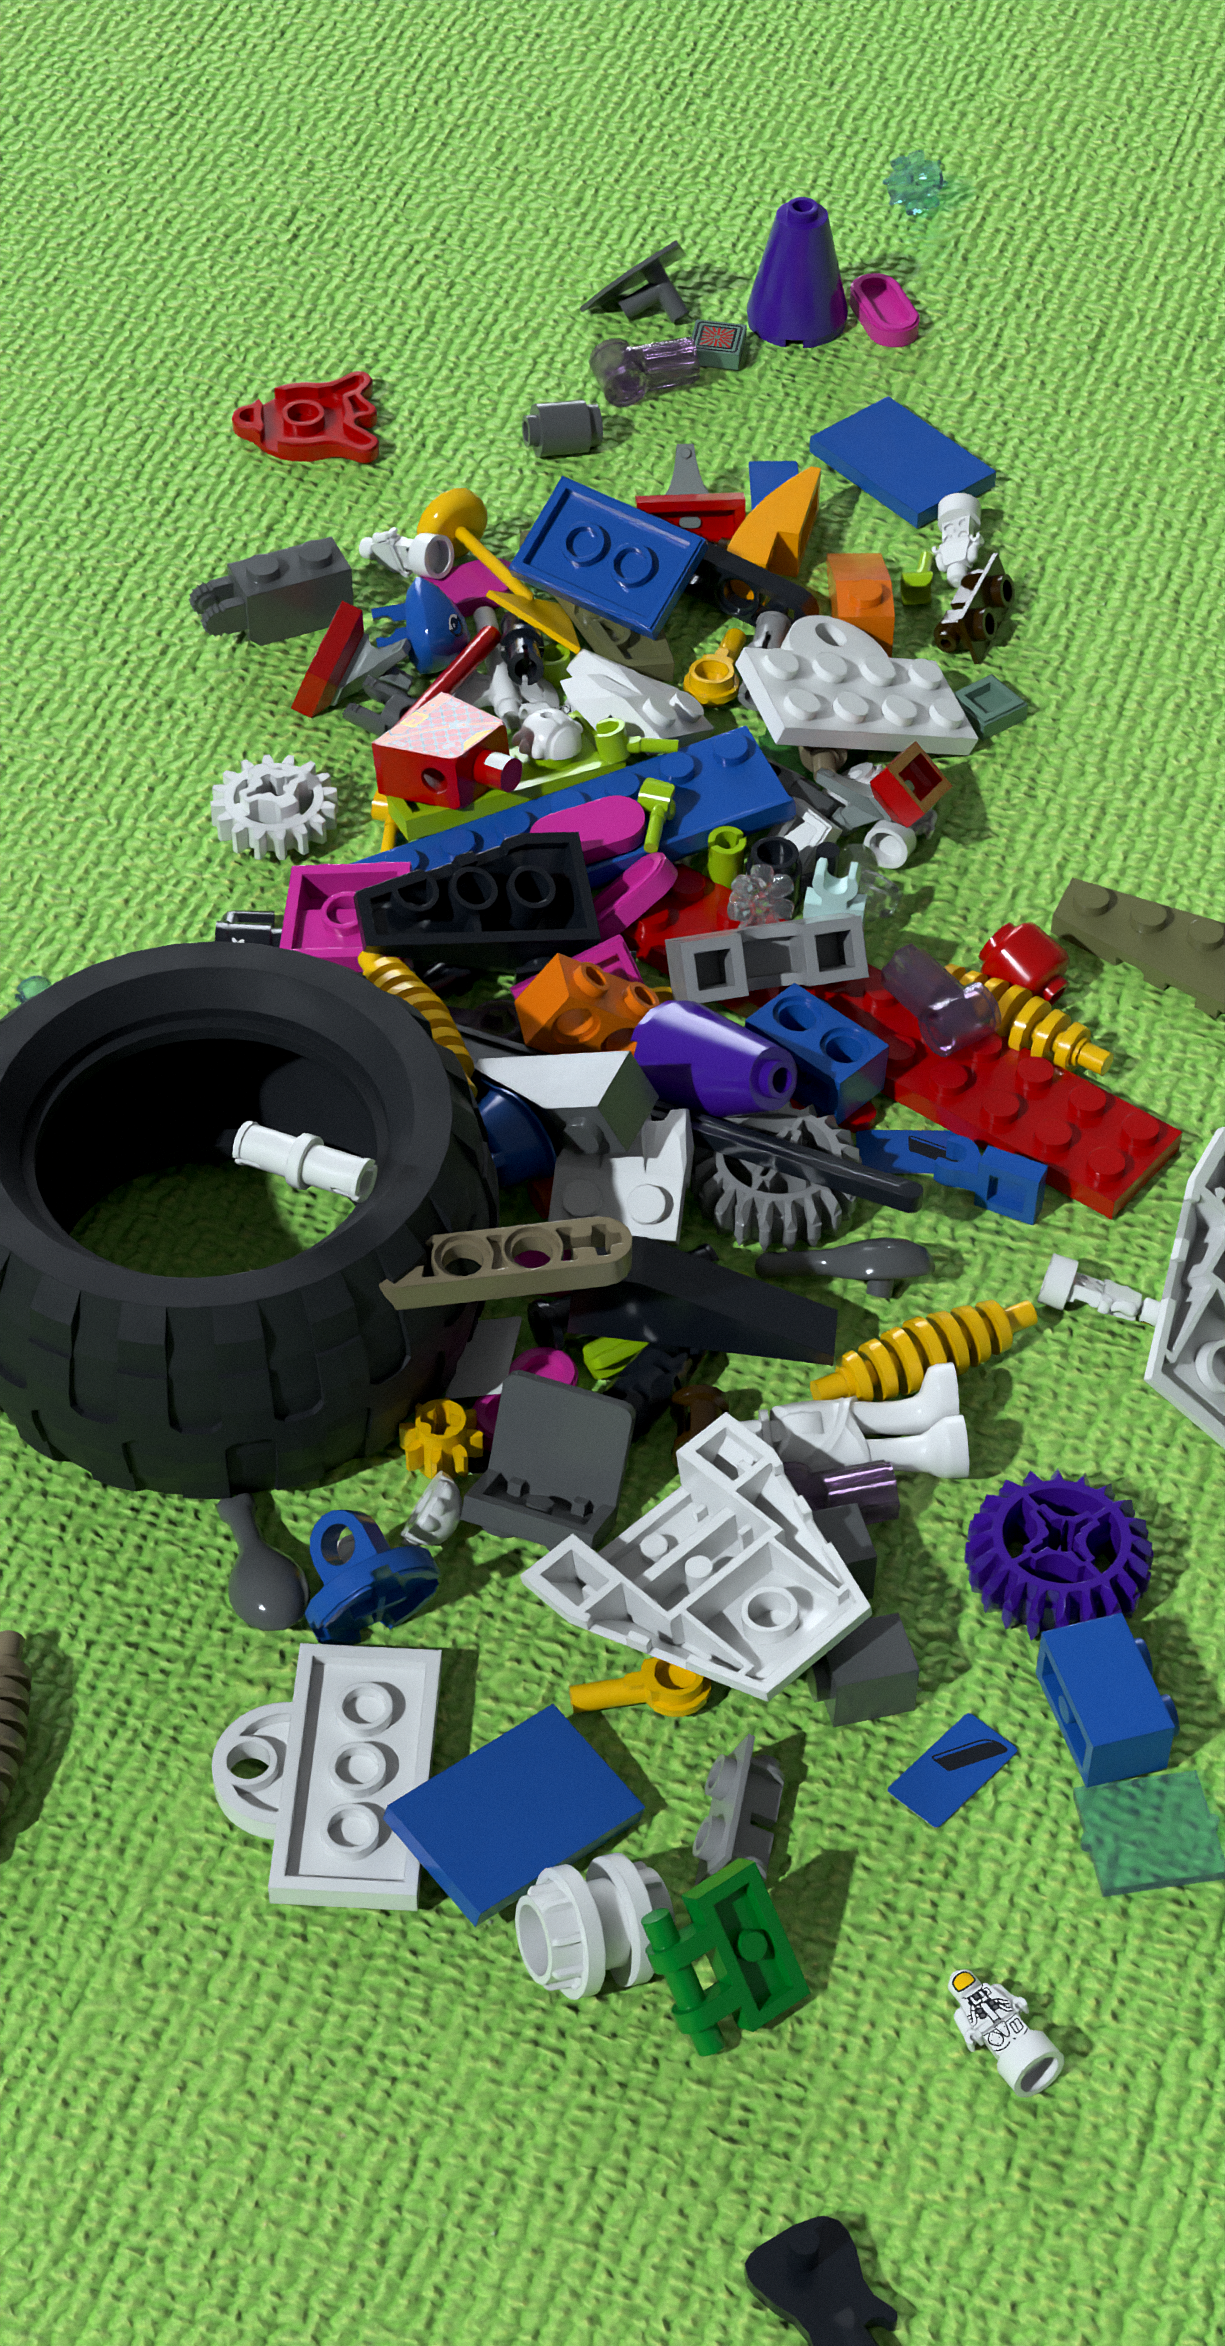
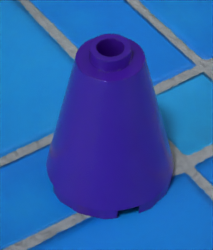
(798, 280)
(711, 1062)

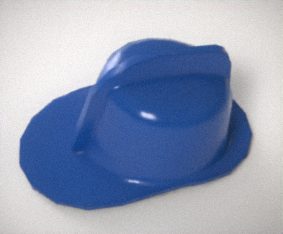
(515, 1137)

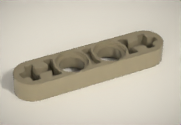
(504, 1277)

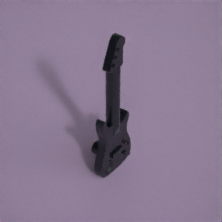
(818, 2285)

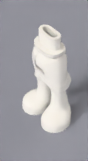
(833, 1431)

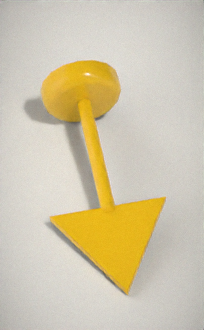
(463, 520)

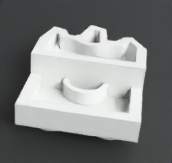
(647, 706)
(635, 1187)

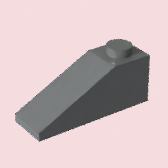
(581, 1098)

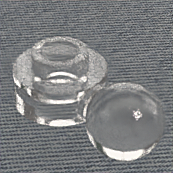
(881, 892)

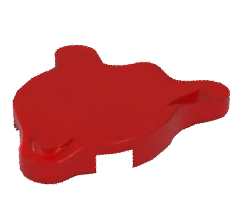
(314, 421)

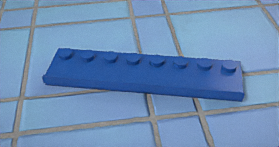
(715, 786)

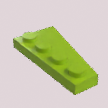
(537, 780)

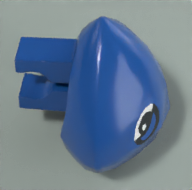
(432, 626)

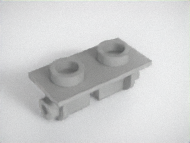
(740, 1791)

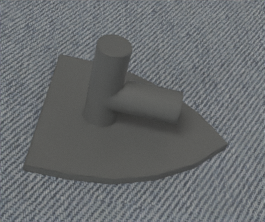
(658, 288)

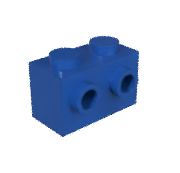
(1106, 1699)

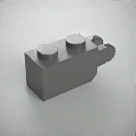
(277, 593)

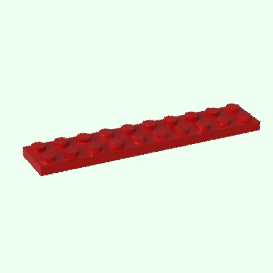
(990, 1093)

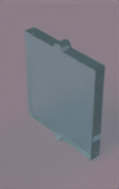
(1149, 1833)

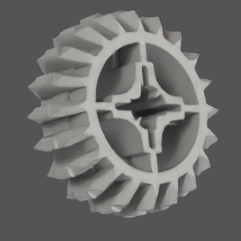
(768, 1203)

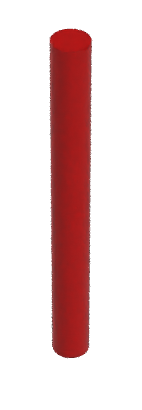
(461, 667)

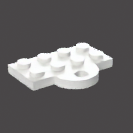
(844, 691)
(335, 1762)

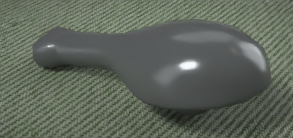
(871, 1259)
(265, 1583)

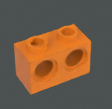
(581, 1009)

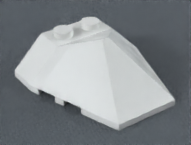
(1189, 1332)
(716, 1573)

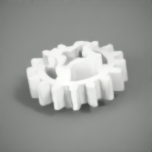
(274, 807)

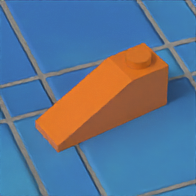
(862, 594)

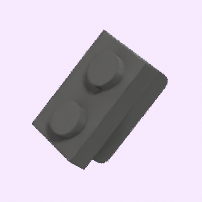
(553, 1463)

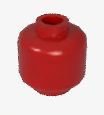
(1028, 959)

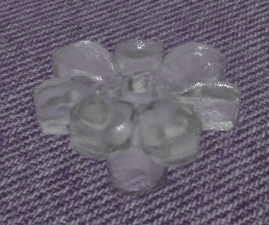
(759, 897)

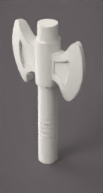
(496, 686)

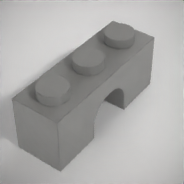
(767, 956)

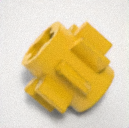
(441, 1438)

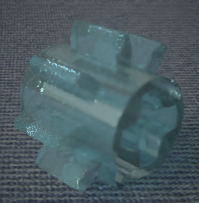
(915, 182)

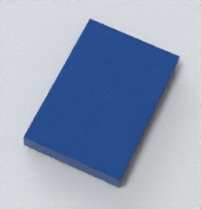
(901, 460)
(608, 558)
(512, 1812)

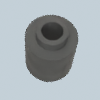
(562, 428)

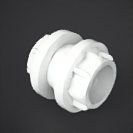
(581, 1928)

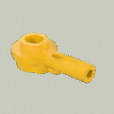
(713, 676)
(659, 1684)

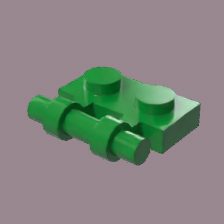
(744, 1946)

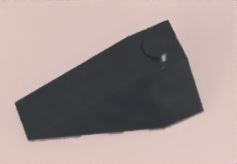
(486, 906)
(703, 1306)

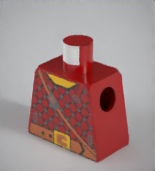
(445, 755)

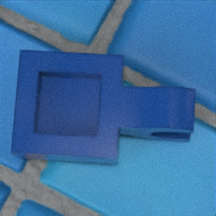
(1000, 1179)

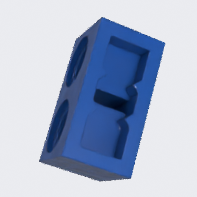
(834, 1057)

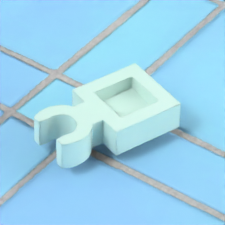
(835, 894)

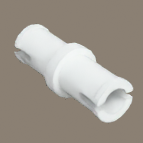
(304, 1161)

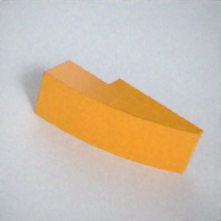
(779, 528)

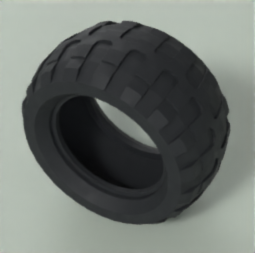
(258, 1369)

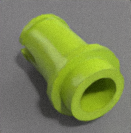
(725, 855)

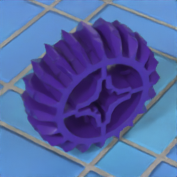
(1061, 1535)

